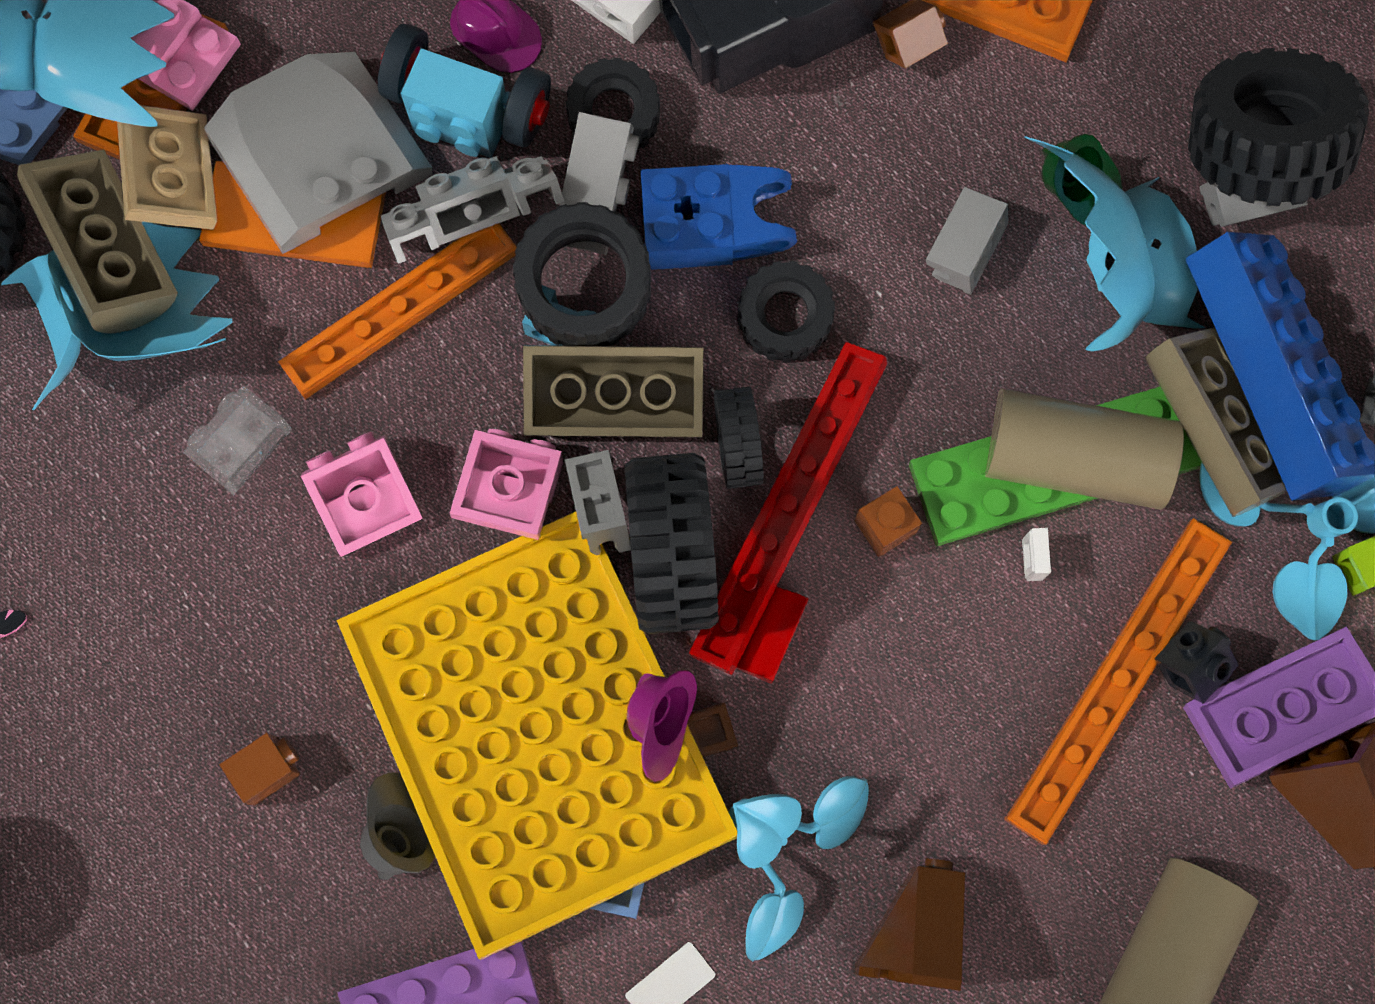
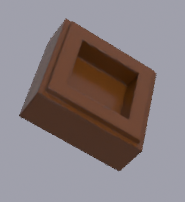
(712, 730)

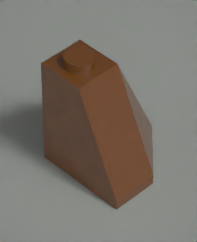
(1336, 792)
(921, 930)

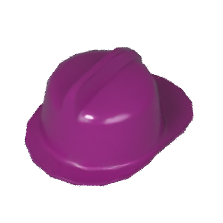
(497, 33)
(659, 719)

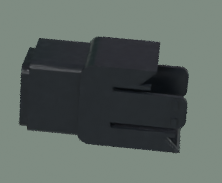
(745, 38)

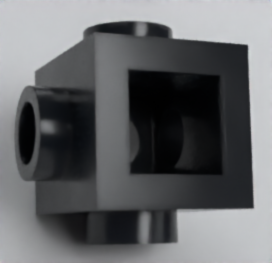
(1197, 661)

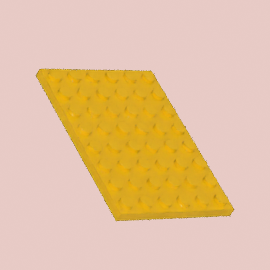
(516, 739)

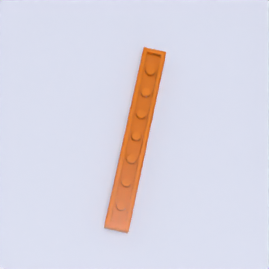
(1117, 682)

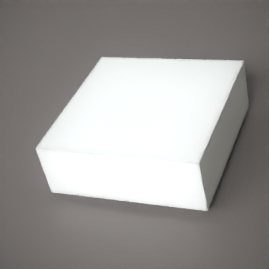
(1036, 554)

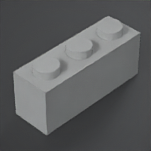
(598, 167)

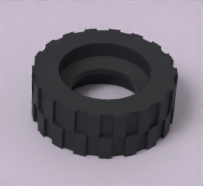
(619, 76)
(786, 278)
(738, 437)

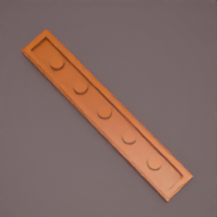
(397, 308)

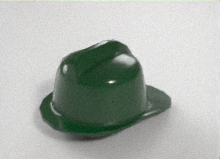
(1065, 186)

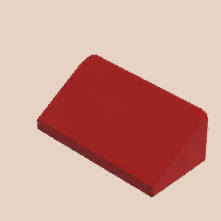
(773, 635)

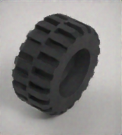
(1277, 126)
(671, 543)

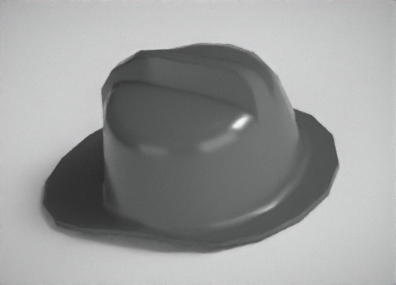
(393, 832)

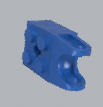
(722, 213)

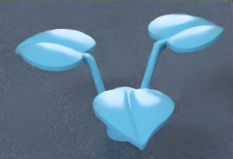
(1309, 593)
(762, 830)

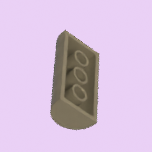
(101, 253)
(613, 391)
(1217, 418)
(1085, 449)
(1182, 939)

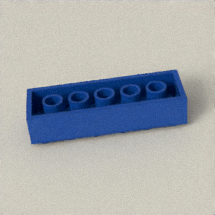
(1283, 365)

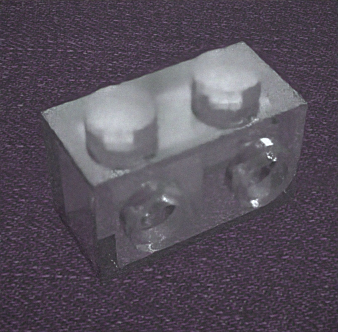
(237, 439)

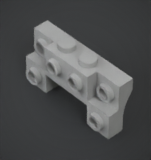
(469, 201)

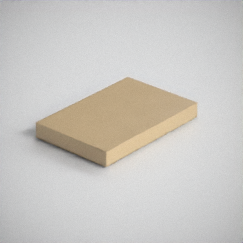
(168, 170)

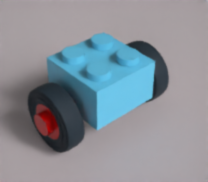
(459, 100)

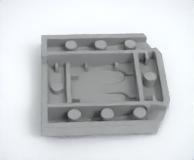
(313, 144)

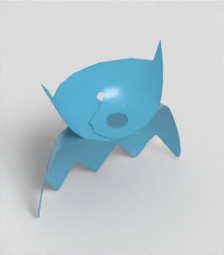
(80, 53)
(1143, 280)
(168, 334)

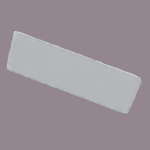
(674, 979)

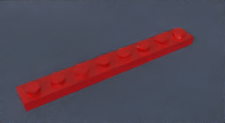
(789, 507)

